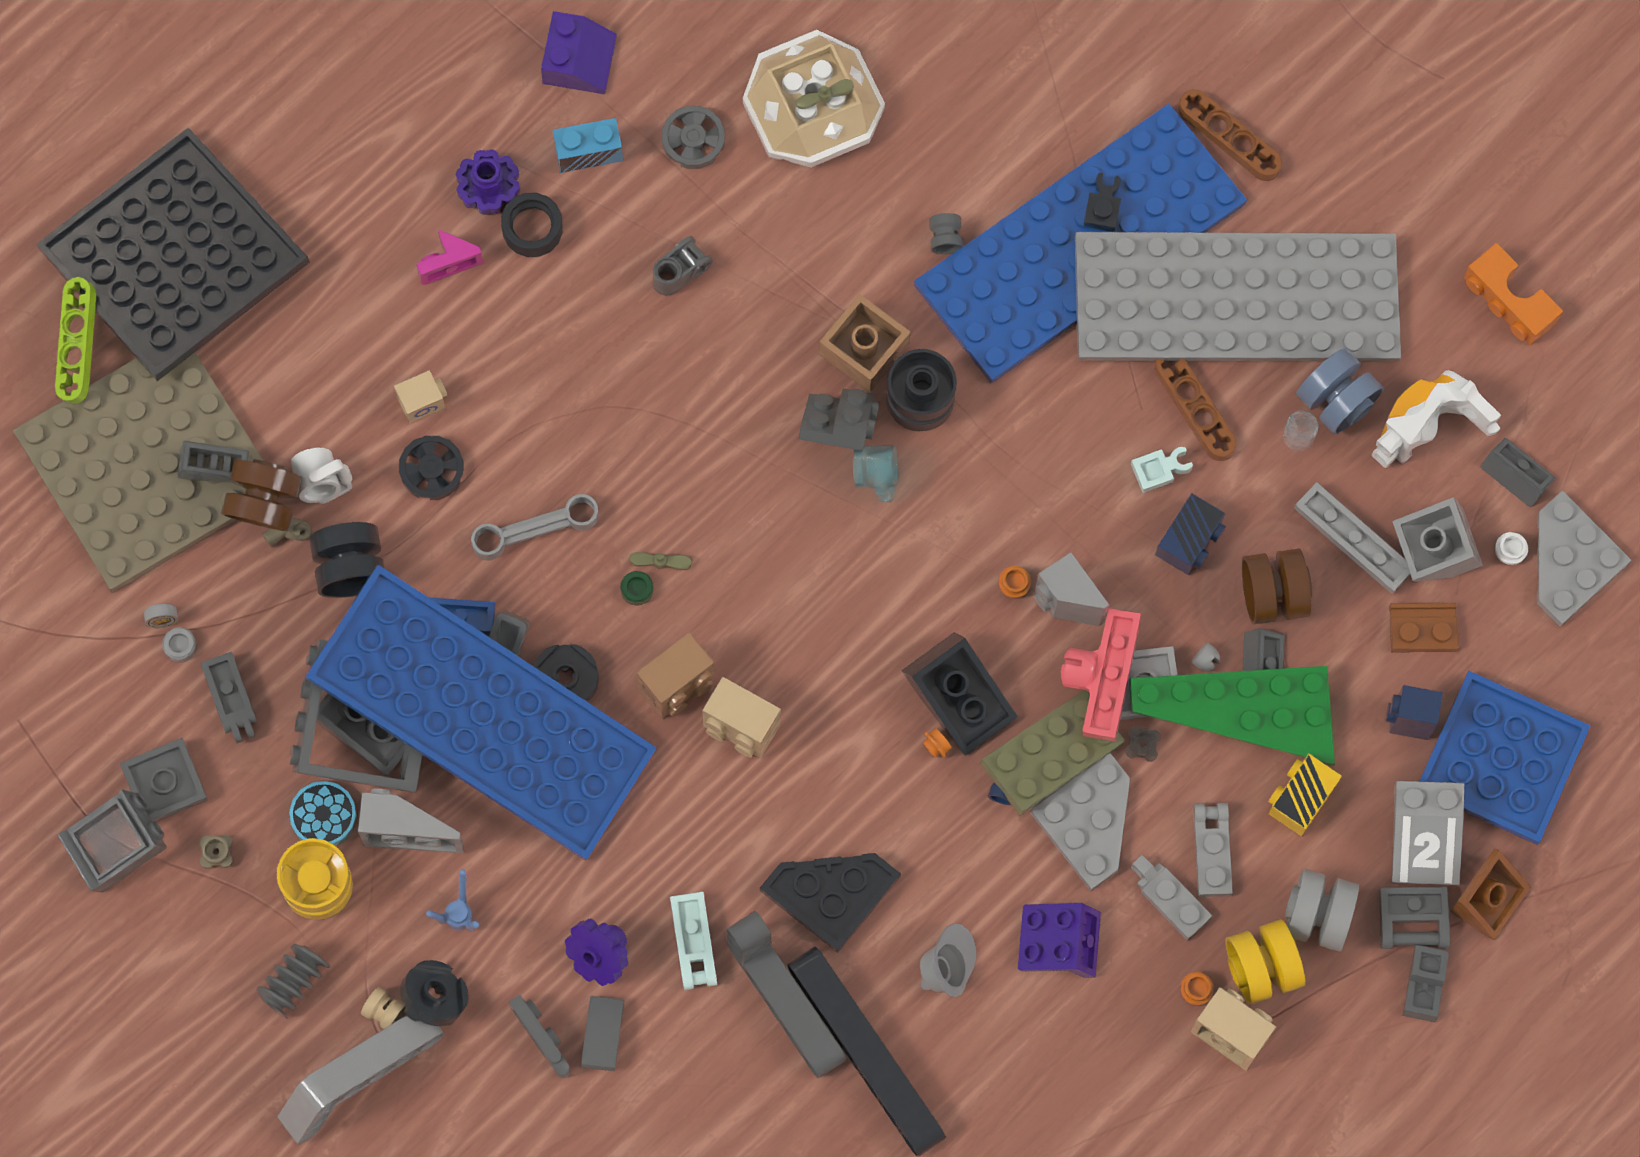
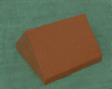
(1492, 895)

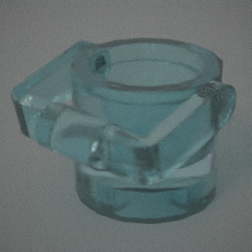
(877, 469)

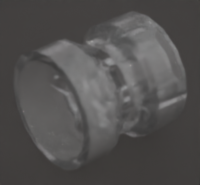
(1296, 436)

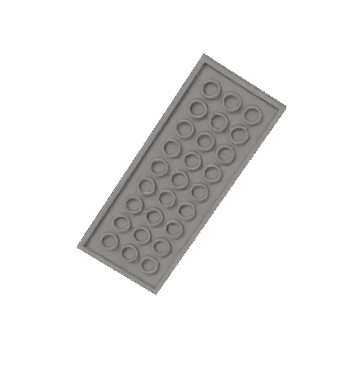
(1236, 296)

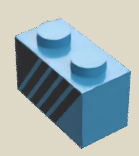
(588, 145)

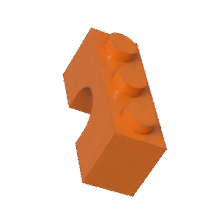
(1527, 317)

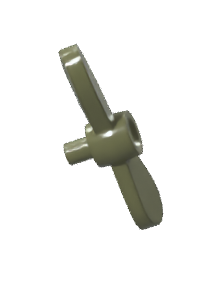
(825, 94)
(660, 560)

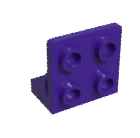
(1059, 938)

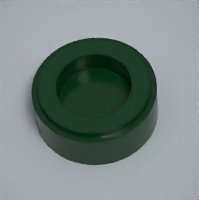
(637, 588)

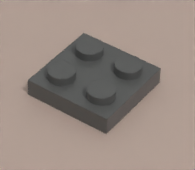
(165, 780)

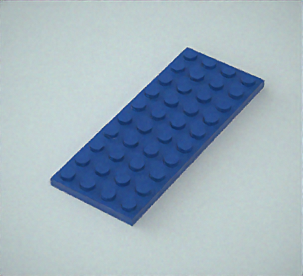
(1018, 278)
(480, 712)

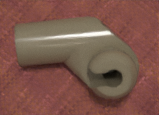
(298, 530)

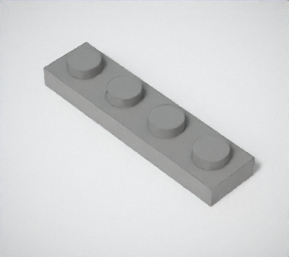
(1353, 537)

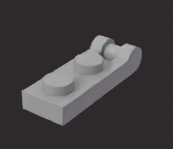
(1212, 851)

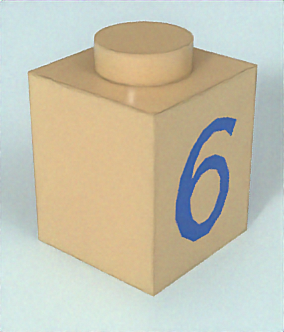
(421, 396)

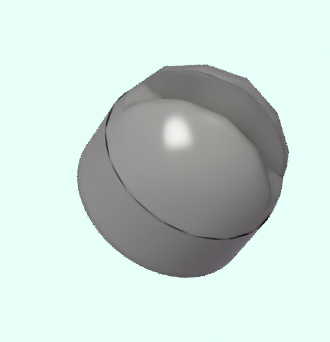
(1205, 656)

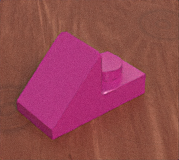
(457, 257)

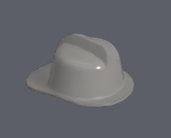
(949, 962)

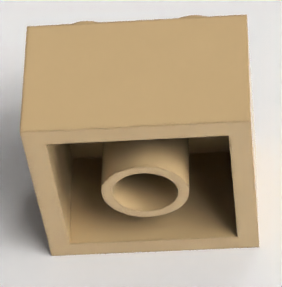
(741, 718)
(1233, 1027)

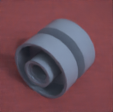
(1346, 398)

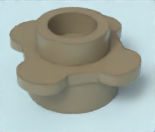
(208, 845)

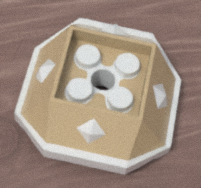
(826, 128)

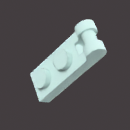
(693, 939)

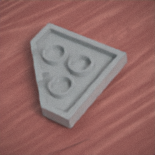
(1572, 559)
(1088, 820)

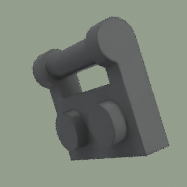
(1414, 906)

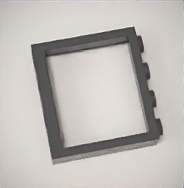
(305, 725)

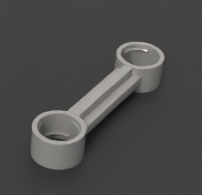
(535, 527)

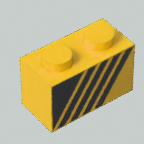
(1304, 794)

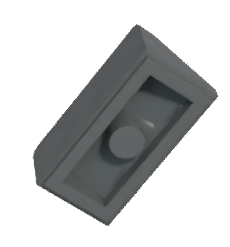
(1517, 472)
(1263, 650)

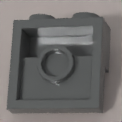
(840, 421)

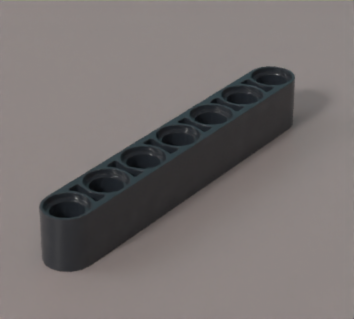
(866, 1051)

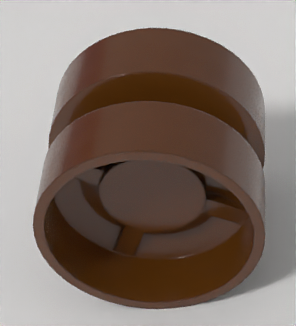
(263, 486)
(1286, 585)

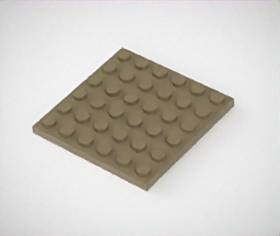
(119, 460)

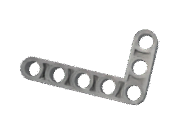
(351, 1072)

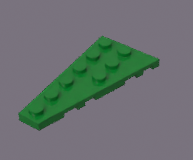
(1259, 707)

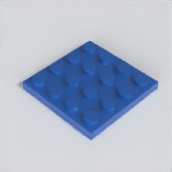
(1507, 755)

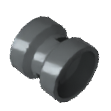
(945, 233)

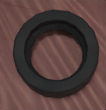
(532, 201)

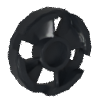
(431, 467)

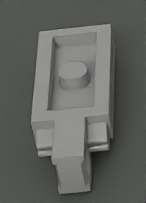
(1170, 898)

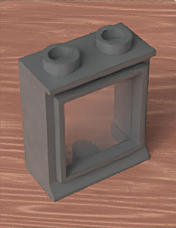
(113, 841)

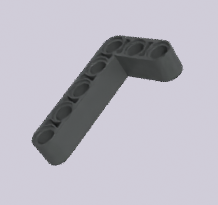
(752, 948)

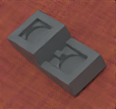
(1425, 983)
(602, 1033)

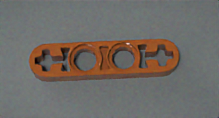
(1226, 138)
(1198, 403)

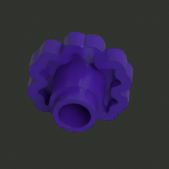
(487, 181)
(597, 951)

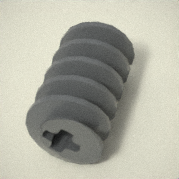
(291, 978)

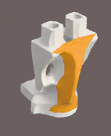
(1417, 410)

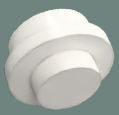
(1511, 548)

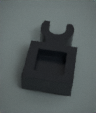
(1102, 207)

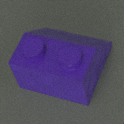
(577, 53)

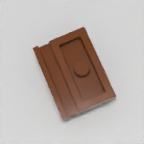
(1423, 627)

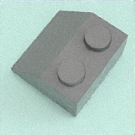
(1437, 542)
(1070, 593)

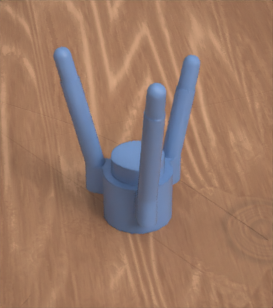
(457, 913)

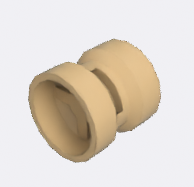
(383, 1008)

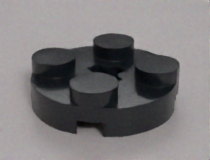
(572, 658)
(423, 1006)

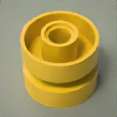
(315, 879)
(1255, 964)

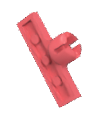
(1104, 673)

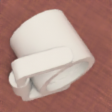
(321, 475)

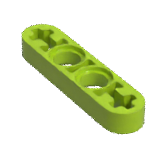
(82, 340)

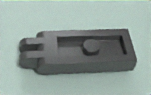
(229, 695)
(544, 1039)

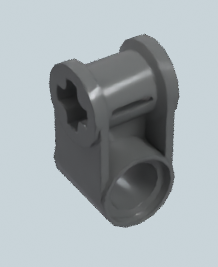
(684, 262)

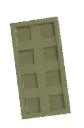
(1047, 755)

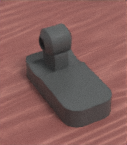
(510, 631)

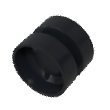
(921, 390)
(345, 557)

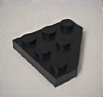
(831, 893)

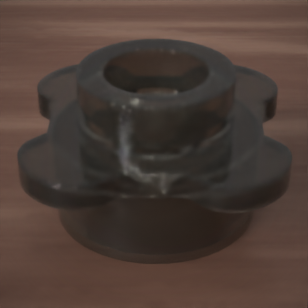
(1150, 737)

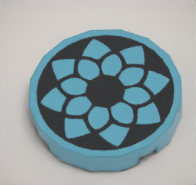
(323, 812)

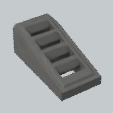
(202, 450)

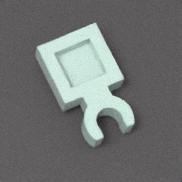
(1156, 470)

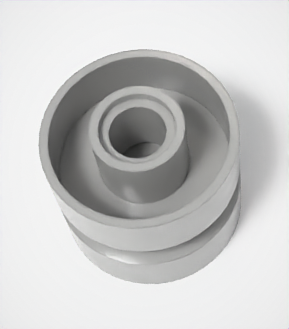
(1311, 907)

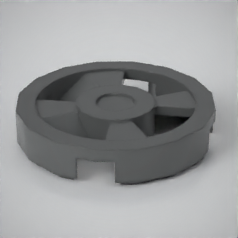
(692, 137)

